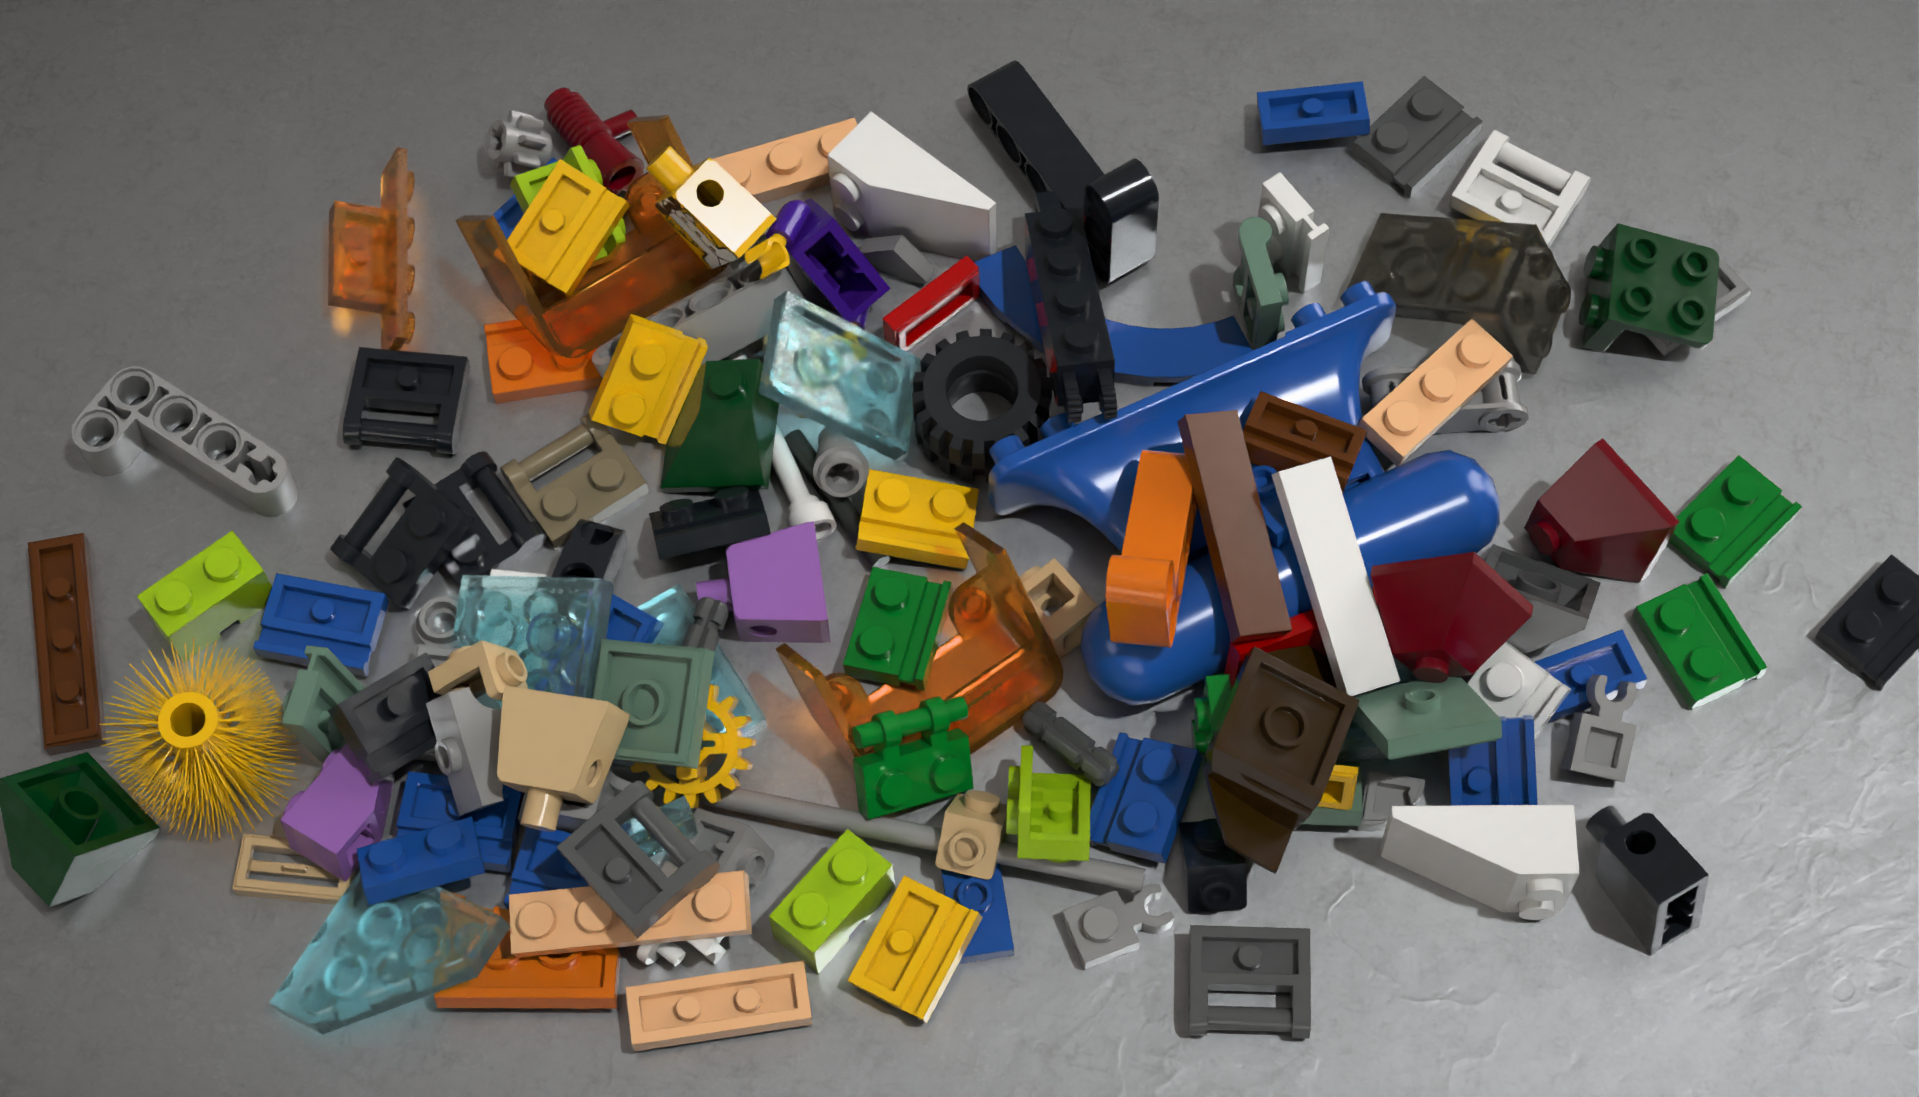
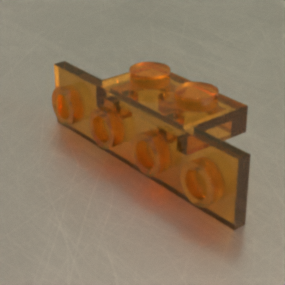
(371, 255)

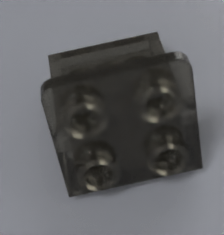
(1470, 271)

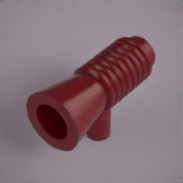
(581, 126)

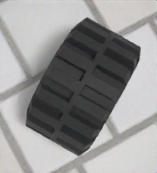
(970, 367)

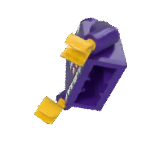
(823, 256)

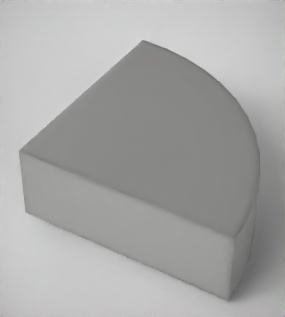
(897, 258)
(1383, 792)

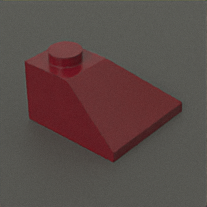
(1601, 519)
(1446, 613)

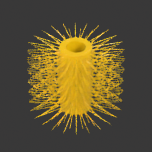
(201, 741)

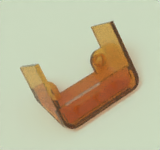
(641, 279)
(994, 662)

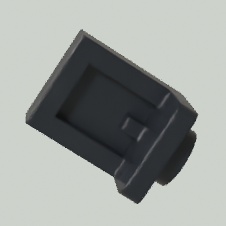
(1212, 870)

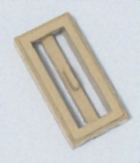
(281, 890)

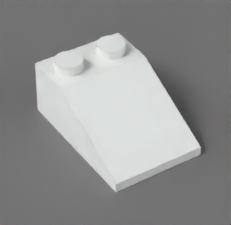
(897, 188)
(1492, 853)

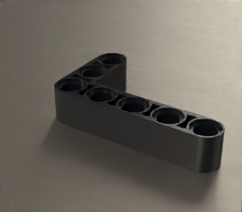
(1115, 207)

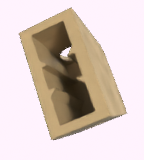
(556, 750)

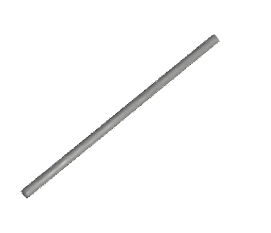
(897, 831)

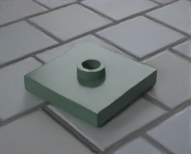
(663, 693)
(1426, 717)

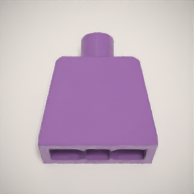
(774, 587)

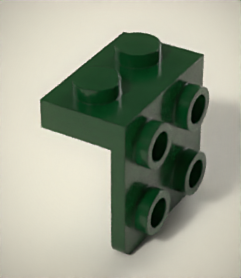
(1649, 288)

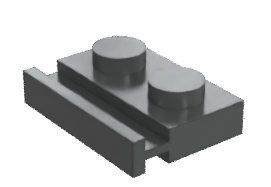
(1417, 136)

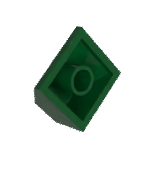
(722, 431)
(70, 827)

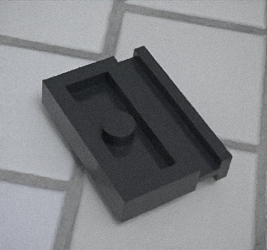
(692, 527)
(1878, 623)
(389, 719)

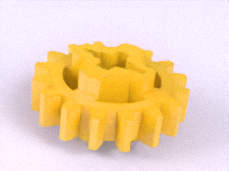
(692, 781)

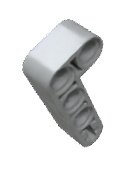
(724, 313)
(195, 447)

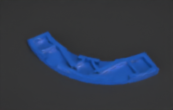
(1139, 352)

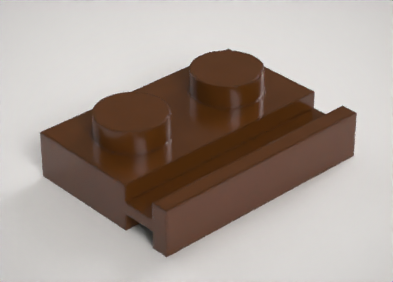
(1293, 435)

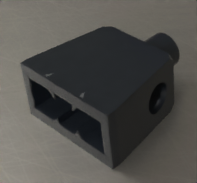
(1648, 877)

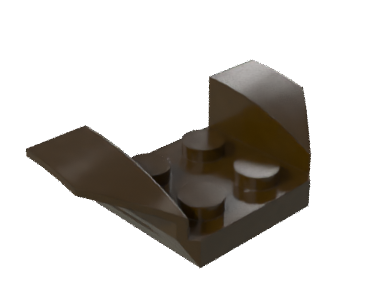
(1275, 749)

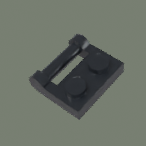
(410, 384)
(415, 543)
(477, 549)

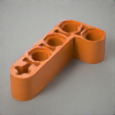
(1149, 575)

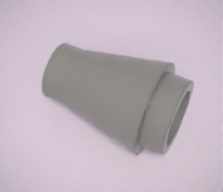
(839, 464)

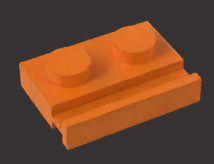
(527, 370)

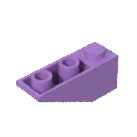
(338, 813)

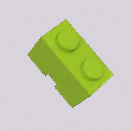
(207, 595)
(832, 901)

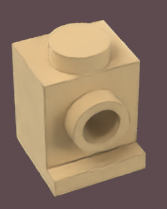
(1056, 587)

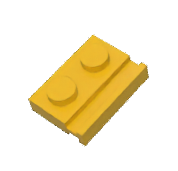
(566, 227)
(648, 379)
(915, 518)
(915, 949)

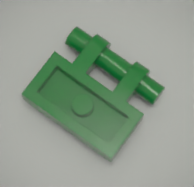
(917, 770)

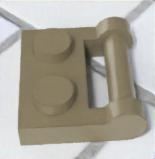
(586, 492)

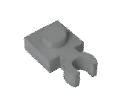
(1599, 740)
(1108, 928)

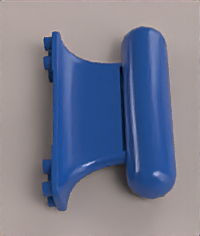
(1090, 468)

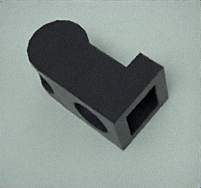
(592, 552)

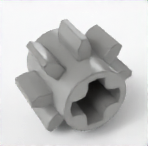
(518, 144)

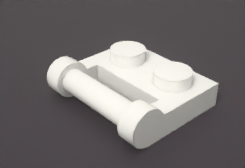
(1501, 196)

